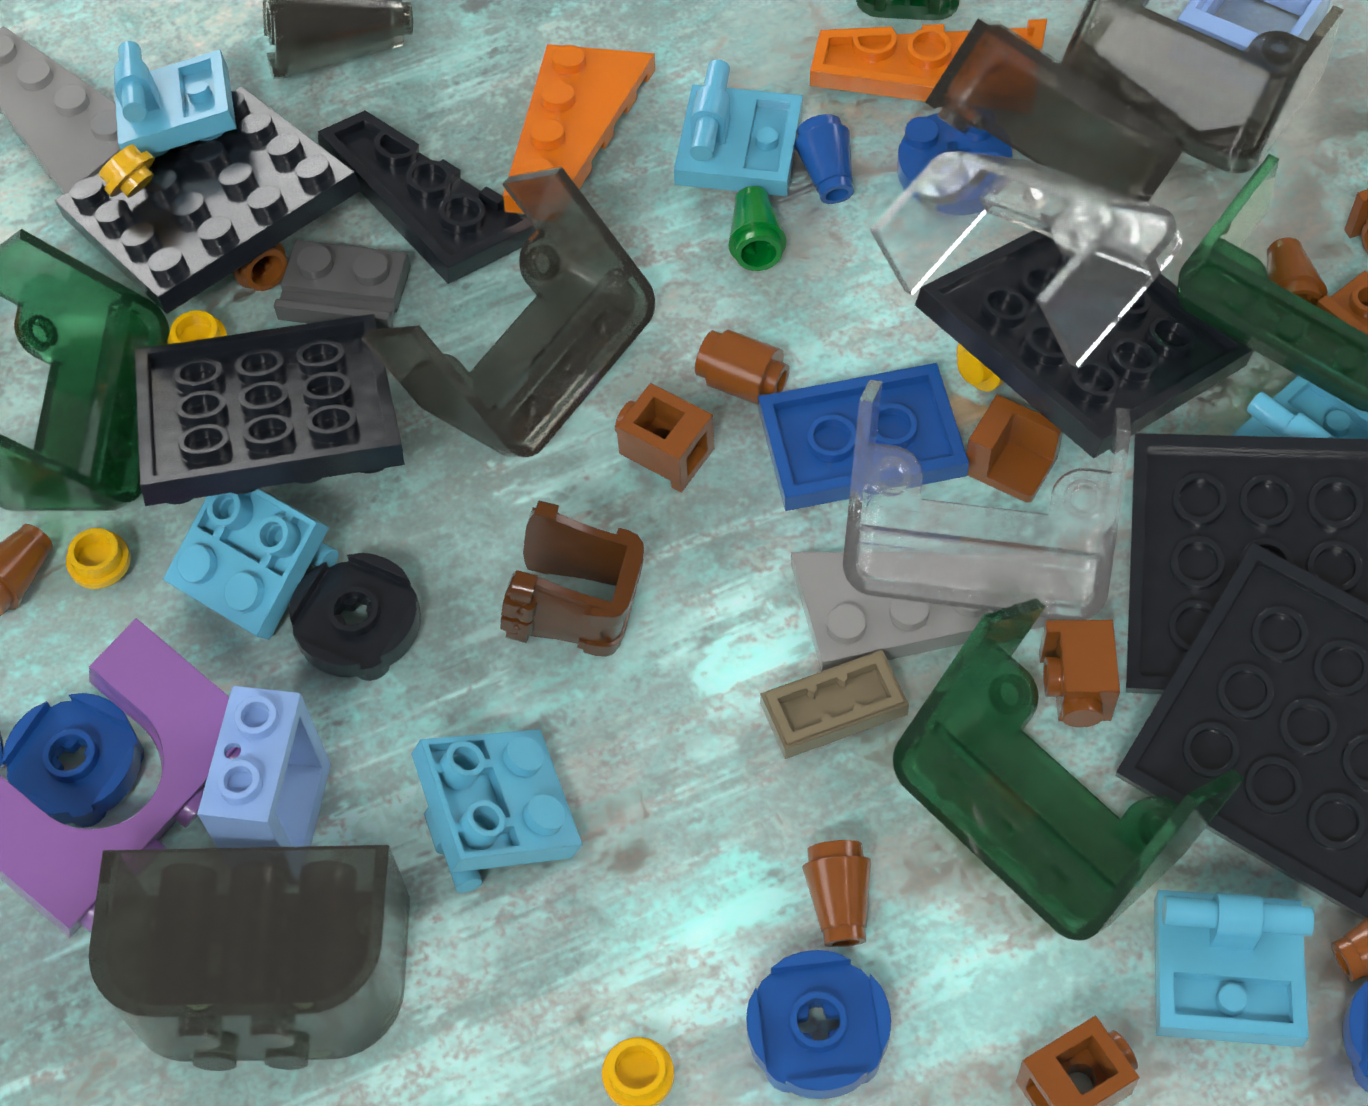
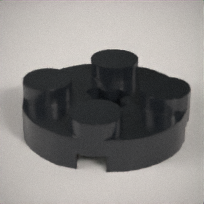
(362, 648)

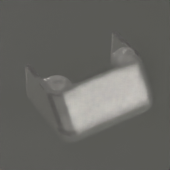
(1112, 238)
(975, 552)

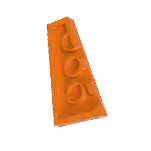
(893, 63)
(576, 108)

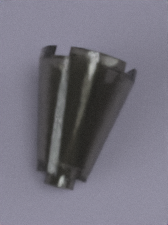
(331, 31)

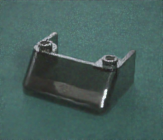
(1203, 91)
(1051, 113)
(557, 350)

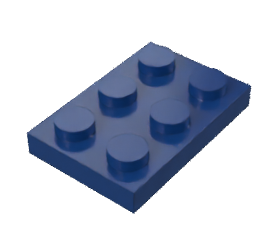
(815, 432)

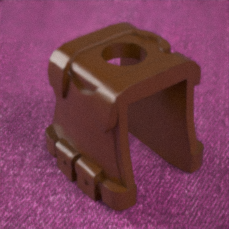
(576, 550)

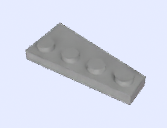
(55, 113)
(855, 624)

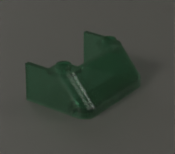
(1234, 296)
(88, 416)
(1024, 809)

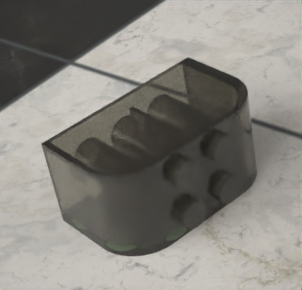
(252, 950)

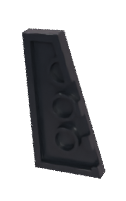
(426, 199)

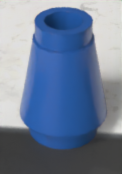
(826, 154)

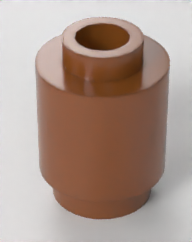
(741, 365)

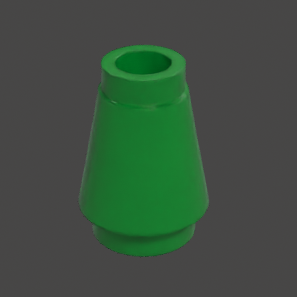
(755, 231)

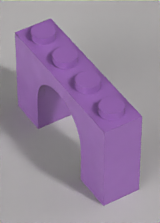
(183, 714)

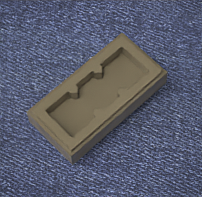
(834, 704)

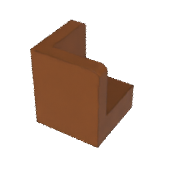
(1013, 449)

